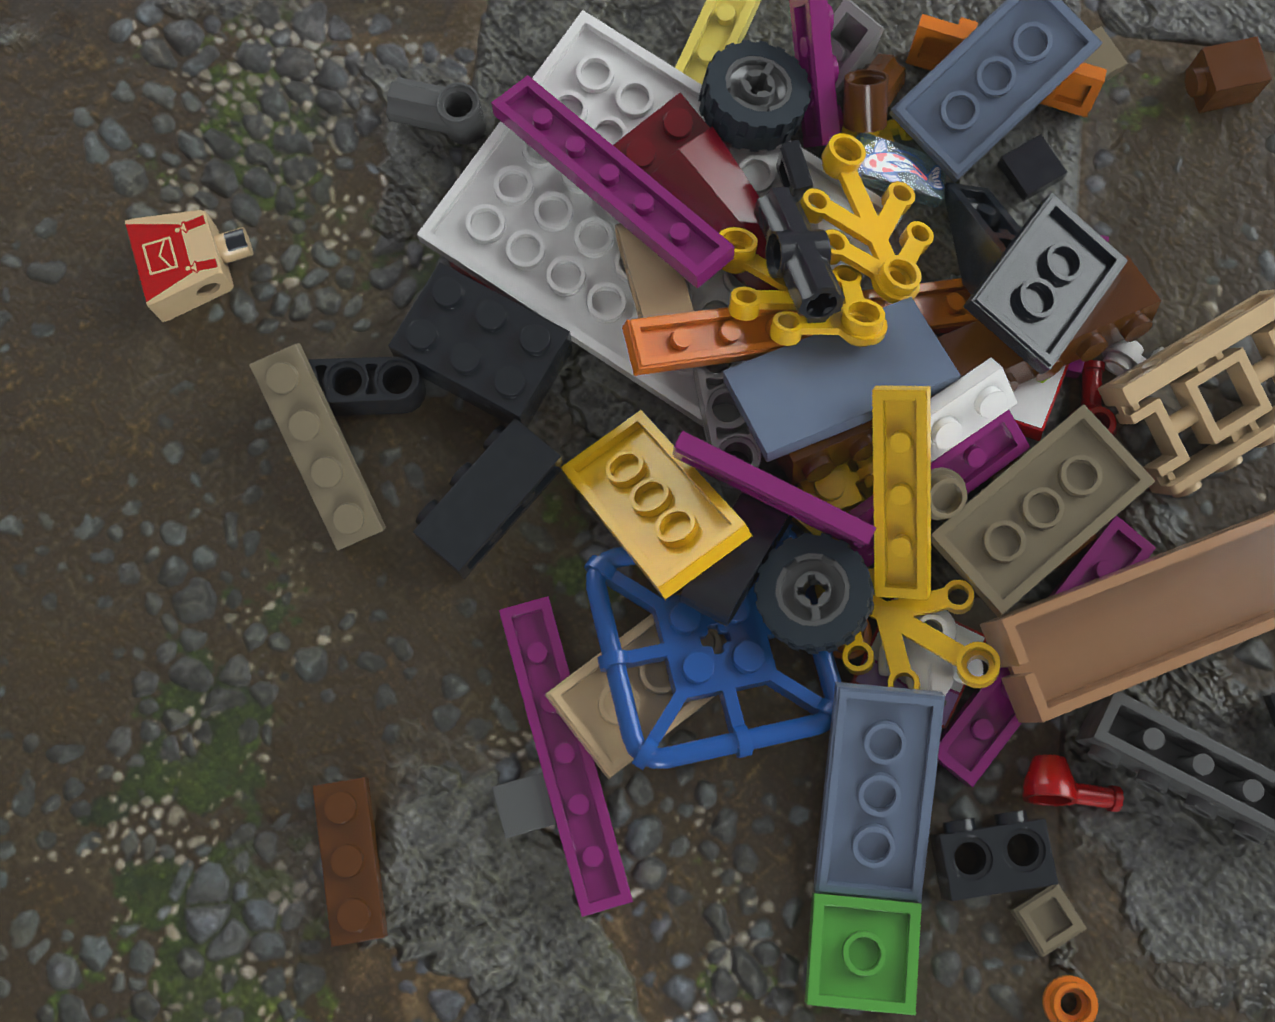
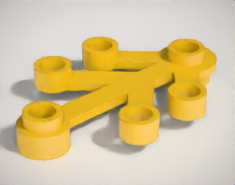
(891, 275)
(858, 322)
(898, 619)

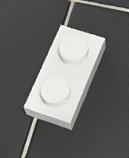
(969, 406)

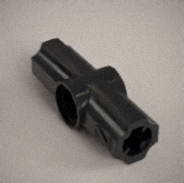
(798, 255)

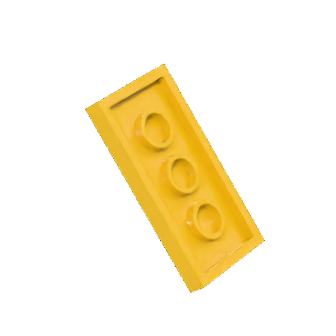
(655, 504)

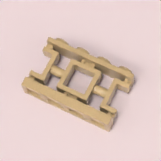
(1186, 367)

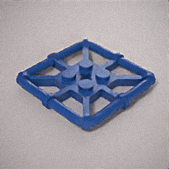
(697, 671)

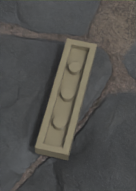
(317, 446)

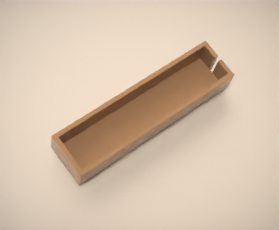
(1138, 621)

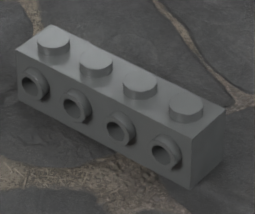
(1183, 761)

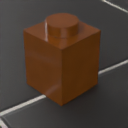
(1227, 75)

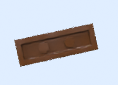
(350, 861)

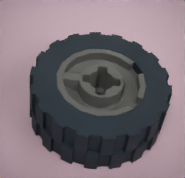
(754, 95)
(840, 609)

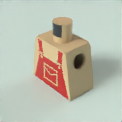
(184, 260)

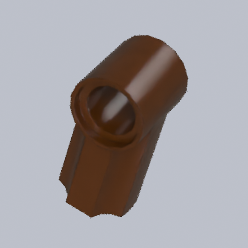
(870, 93)

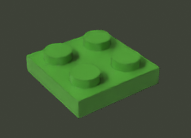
(863, 954)

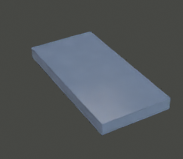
(993, 81)
(827, 383)
(878, 791)

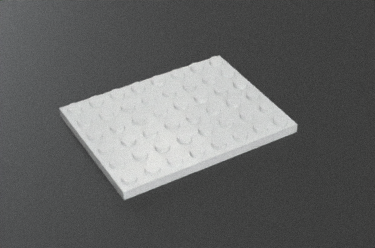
(553, 246)

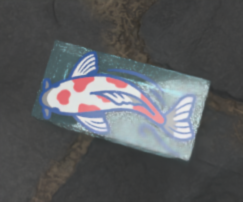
(894, 162)

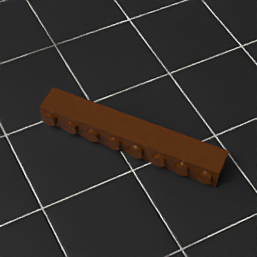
(1120, 315)

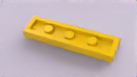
(902, 491)

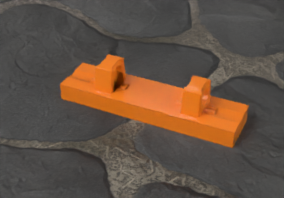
(938, 38)

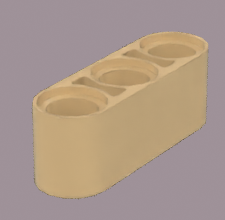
(653, 282)

